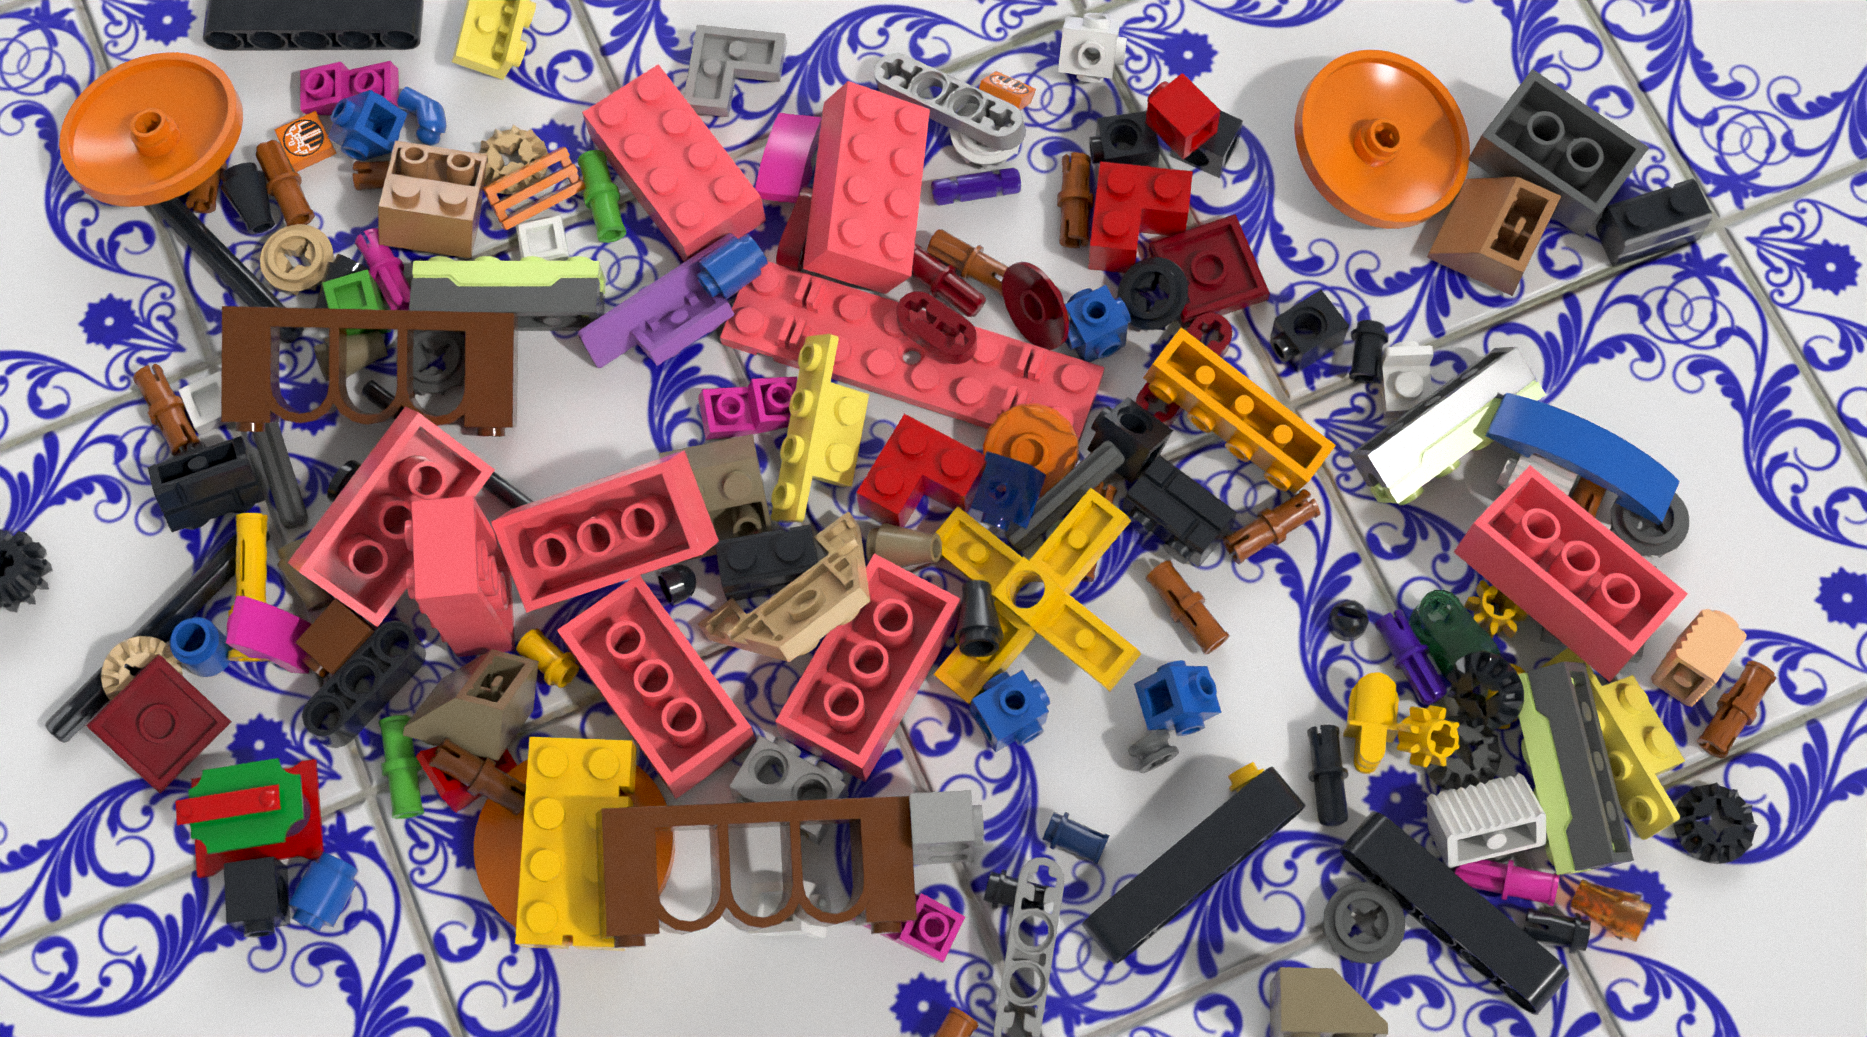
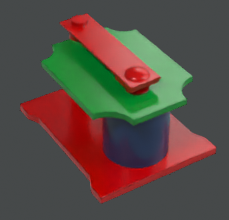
(253, 813)

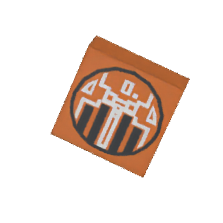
(1008, 89)
(305, 141)

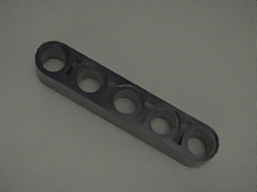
(313, 24)
(1193, 865)
(1455, 913)

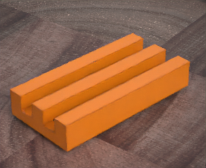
(568, 171)

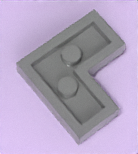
(728, 54)

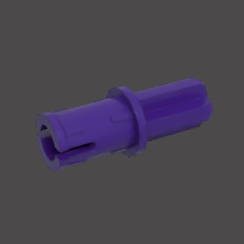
(1411, 657)

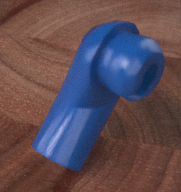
(428, 112)

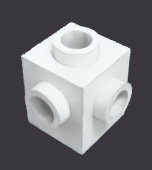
(1077, 42)

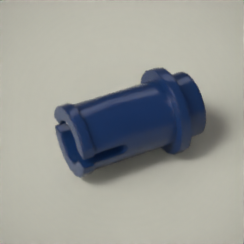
(1075, 837)

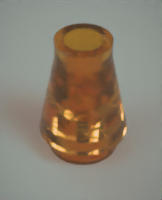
(1613, 909)

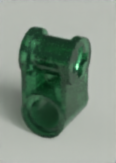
(1453, 635)

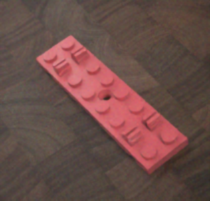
(789, 305)

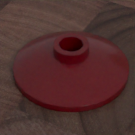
(1035, 305)

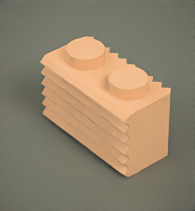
(1699, 656)

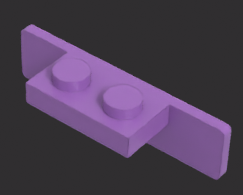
(659, 317)

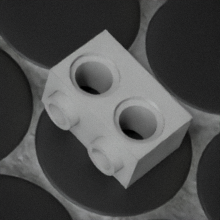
(796, 780)
(945, 827)

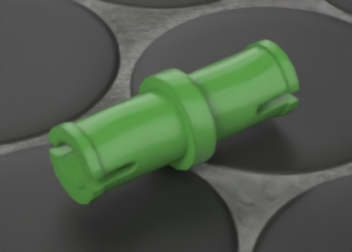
(601, 196)
(401, 768)

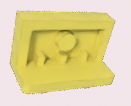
(492, 35)

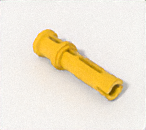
(250, 566)

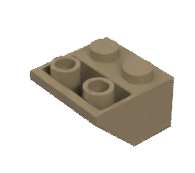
(730, 487)
(478, 705)
(1319, 1005)

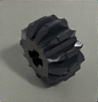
(21, 569)

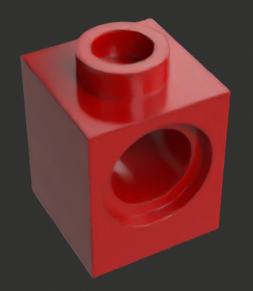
(1182, 115)

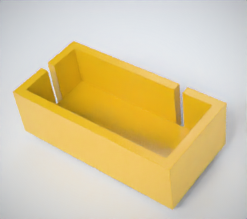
(558, 865)

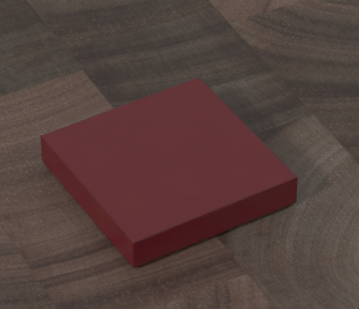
(1217, 266)
(159, 723)

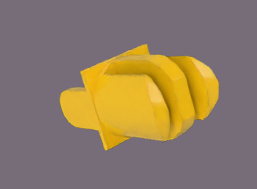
(1372, 719)

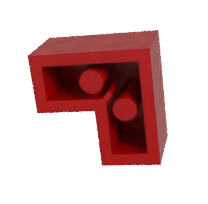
(1131, 203)
(917, 464)

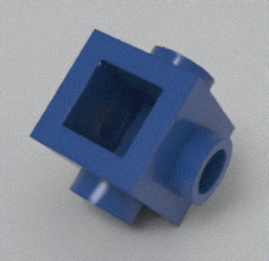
(366, 125)
(1096, 323)
(1178, 698)
(1006, 725)

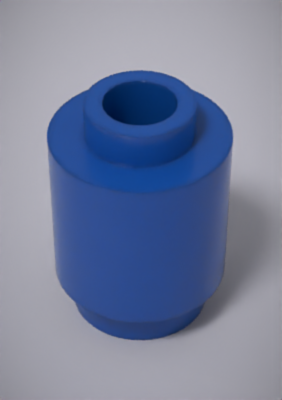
(731, 266)
(200, 647)
(323, 892)

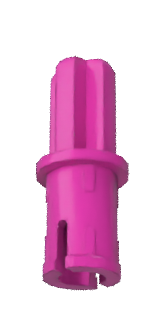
(385, 270)
(1510, 880)

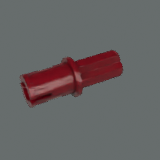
(945, 283)

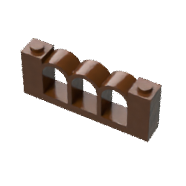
(252, 354)
(879, 855)

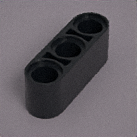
(360, 708)

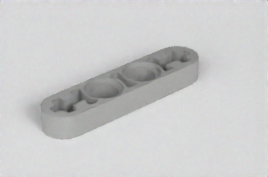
(954, 94)
(1034, 957)

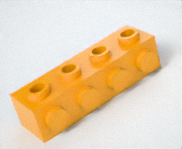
(1238, 412)

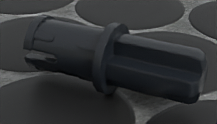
(1328, 775)

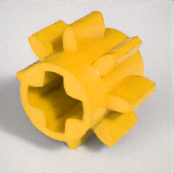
(1484, 610)
(1428, 736)

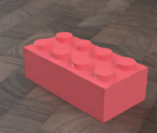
(673, 164)
(866, 188)
(605, 531)
(360, 540)
(1569, 572)
(460, 575)
(869, 670)
(657, 686)

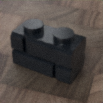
(1653, 222)
(206, 484)
(1178, 512)
(764, 561)

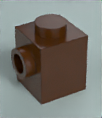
(333, 638)

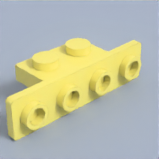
(821, 431)
(1636, 749)

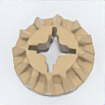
(508, 141)
(295, 241)
(135, 652)

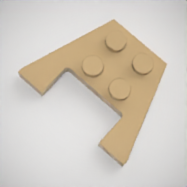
(805, 608)

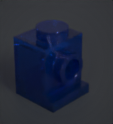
(1022, 491)

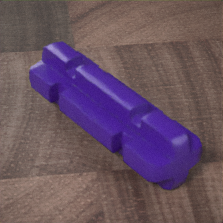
(976, 186)

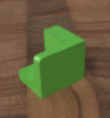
(355, 292)

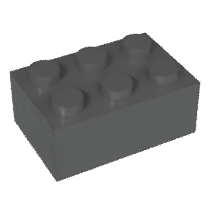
(1560, 147)

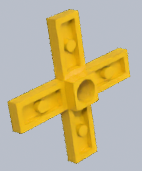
(1057, 617)

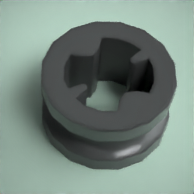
(1153, 751)

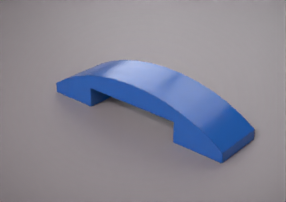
(1586, 450)

